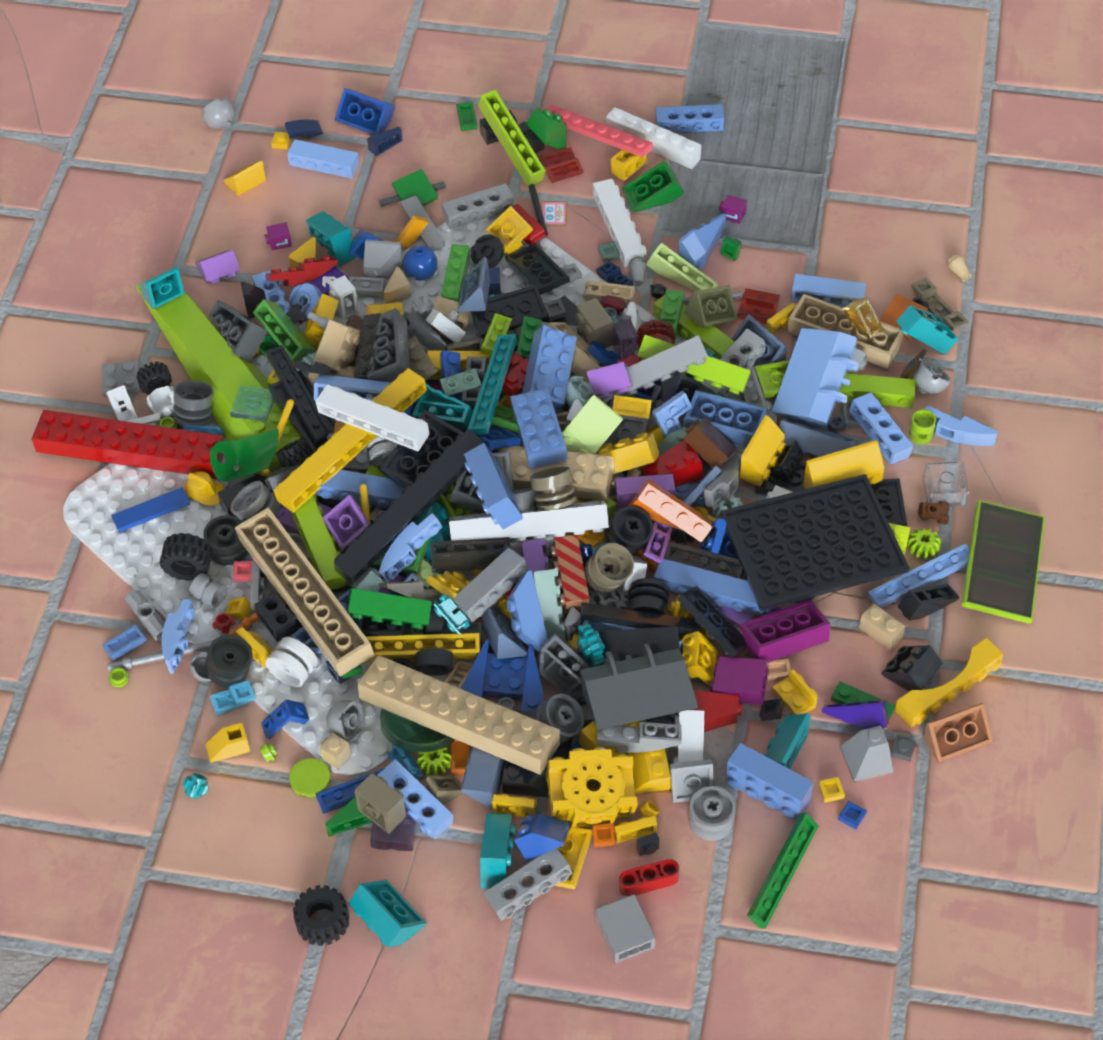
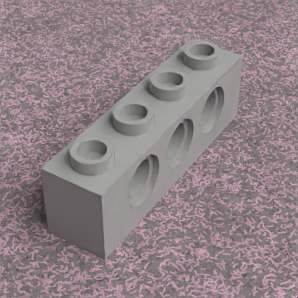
(477, 206)
(746, 342)
(530, 873)

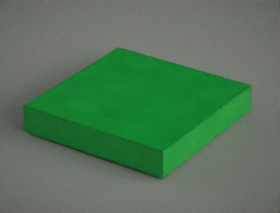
(415, 185)

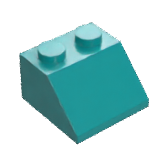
(162, 288)

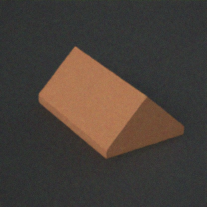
(958, 733)

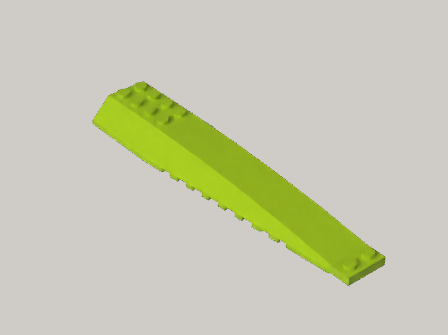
(211, 361)

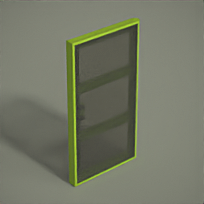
(1003, 561)

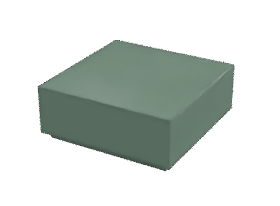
(608, 252)

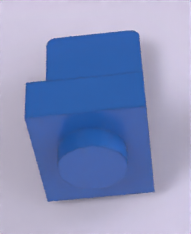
(285, 712)

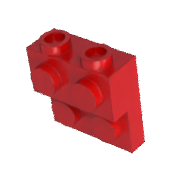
(515, 375)

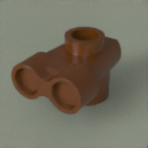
(934, 511)

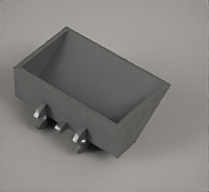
(637, 688)

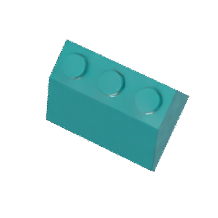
(789, 739)
(386, 912)

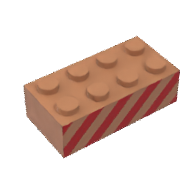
(571, 575)

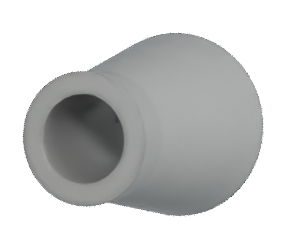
(637, 270)

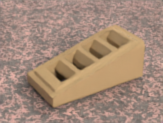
(452, 676)

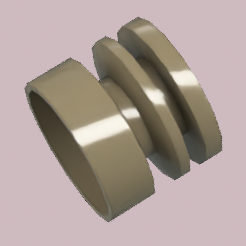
(554, 492)
(615, 561)

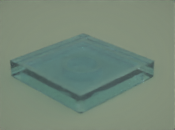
(252, 403)

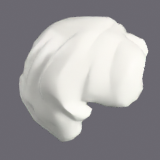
(162, 401)

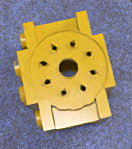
(592, 778)

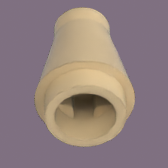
(959, 267)

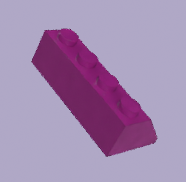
(785, 631)

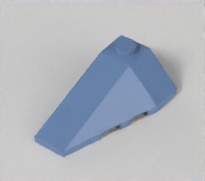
(699, 244)

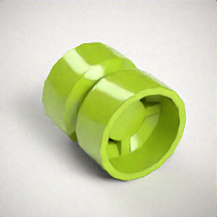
(922, 426)

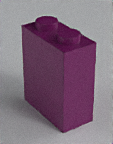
(742, 678)

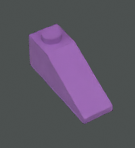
(657, 545)

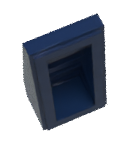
(379, 143)

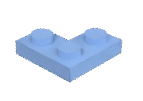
(668, 413)

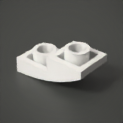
(630, 313)

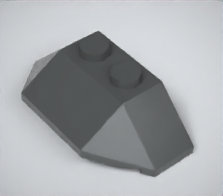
(562, 665)

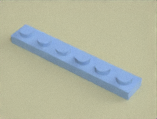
(920, 576)

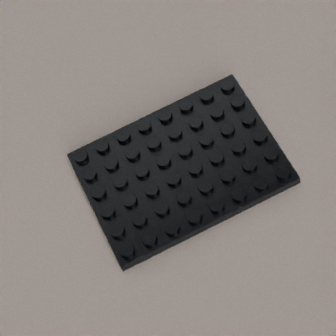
(813, 542)

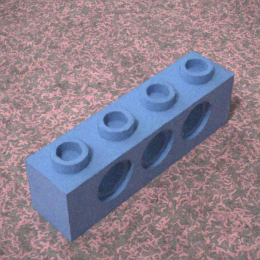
(691, 118)

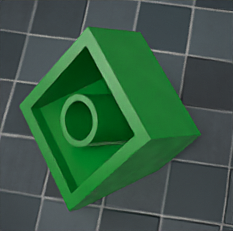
(548, 127)

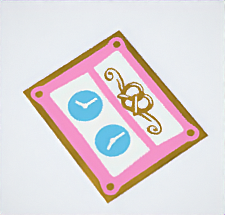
(554, 212)

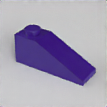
(861, 714)

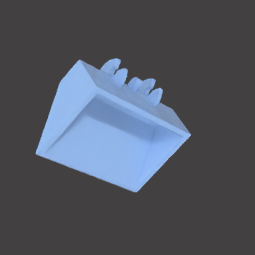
(816, 376)

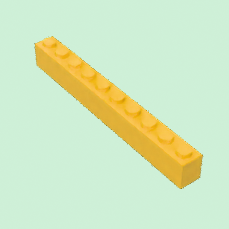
(344, 445)

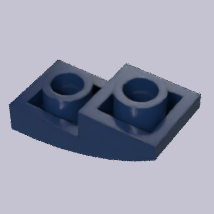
(303, 127)
(612, 274)

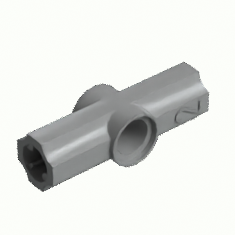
(142, 607)

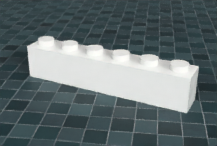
(664, 141)
(618, 221)
(372, 417)

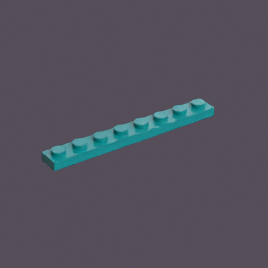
(492, 384)

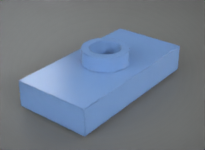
(124, 643)

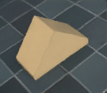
(397, 287)

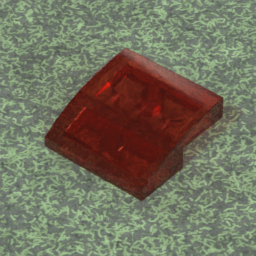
(561, 165)
(758, 304)

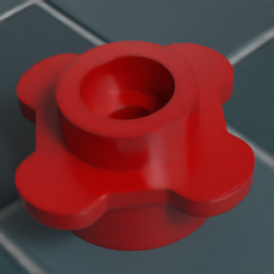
(223, 618)

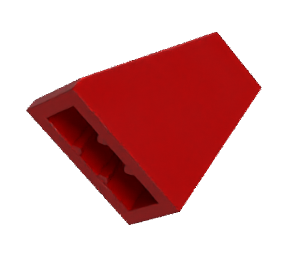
(718, 709)

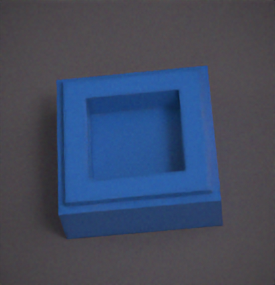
(852, 815)

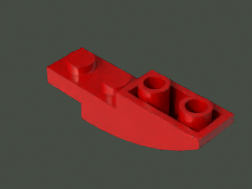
(307, 271)

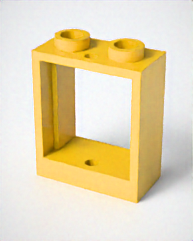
(326, 308)

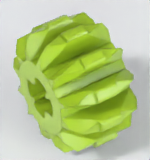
(924, 543)
(434, 762)

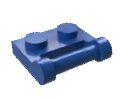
(714, 538)

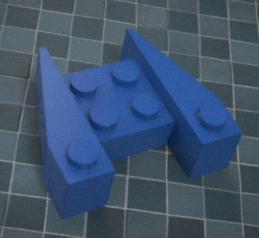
(506, 678)

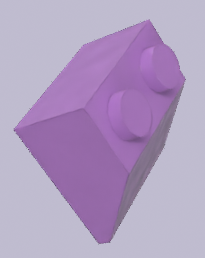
(218, 266)
(610, 379)
(346, 522)

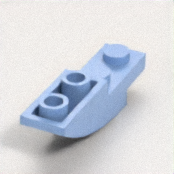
(964, 431)
(402, 549)
(174, 632)

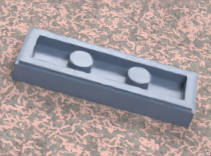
(701, 485)

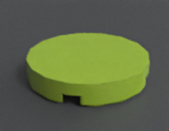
(309, 777)

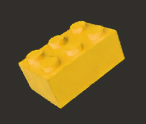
(631, 453)

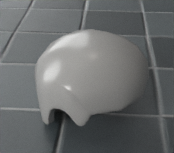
(197, 667)

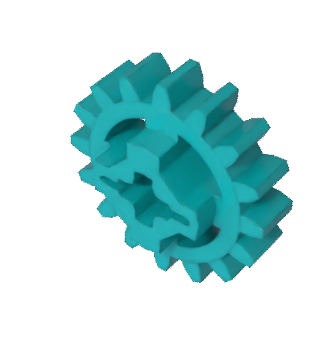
(590, 644)

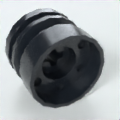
(648, 596)

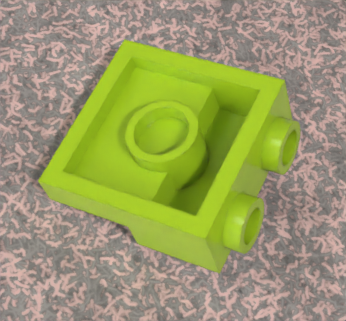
(771, 377)

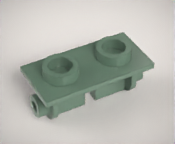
(460, 382)

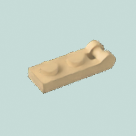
(604, 289)

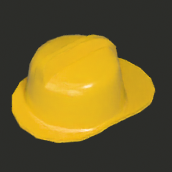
(203, 488)

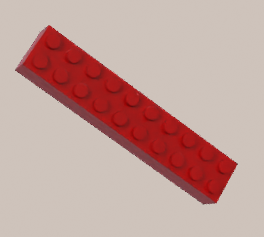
(125, 443)

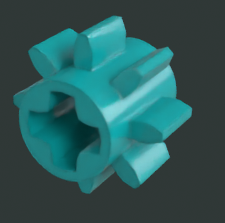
(195, 785)

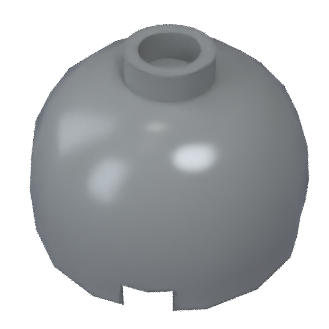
(219, 114)
(930, 379)
(345, 719)

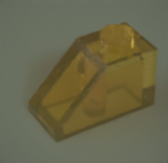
(863, 317)

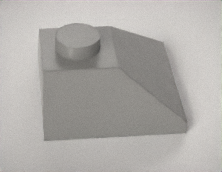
(381, 258)
(867, 754)

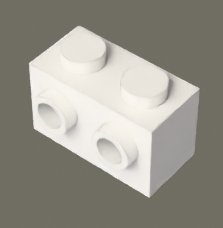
(346, 294)

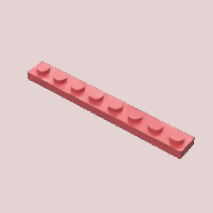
(603, 132)

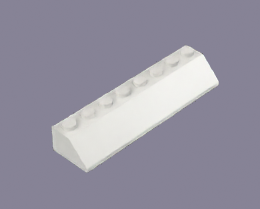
(536, 523)

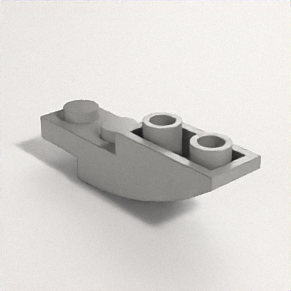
(725, 483)
(642, 738)

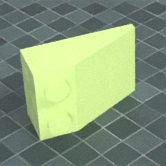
(590, 427)

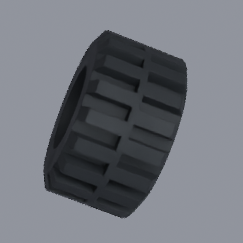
(185, 556)
(324, 930)

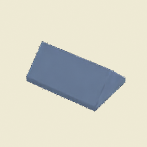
(475, 288)
(775, 349)
(501, 635)
(482, 776)

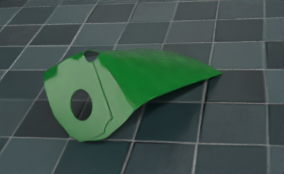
(250, 453)

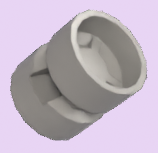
(208, 590)

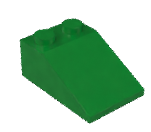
(653, 188)

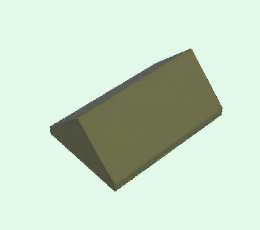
(712, 306)

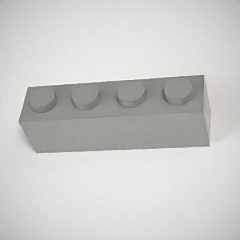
(490, 584)

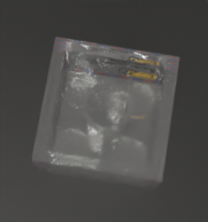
(946, 483)

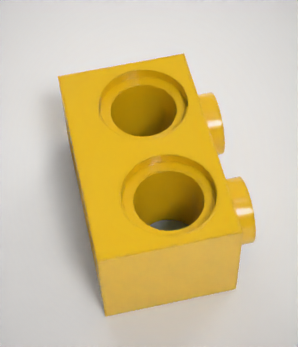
(626, 164)

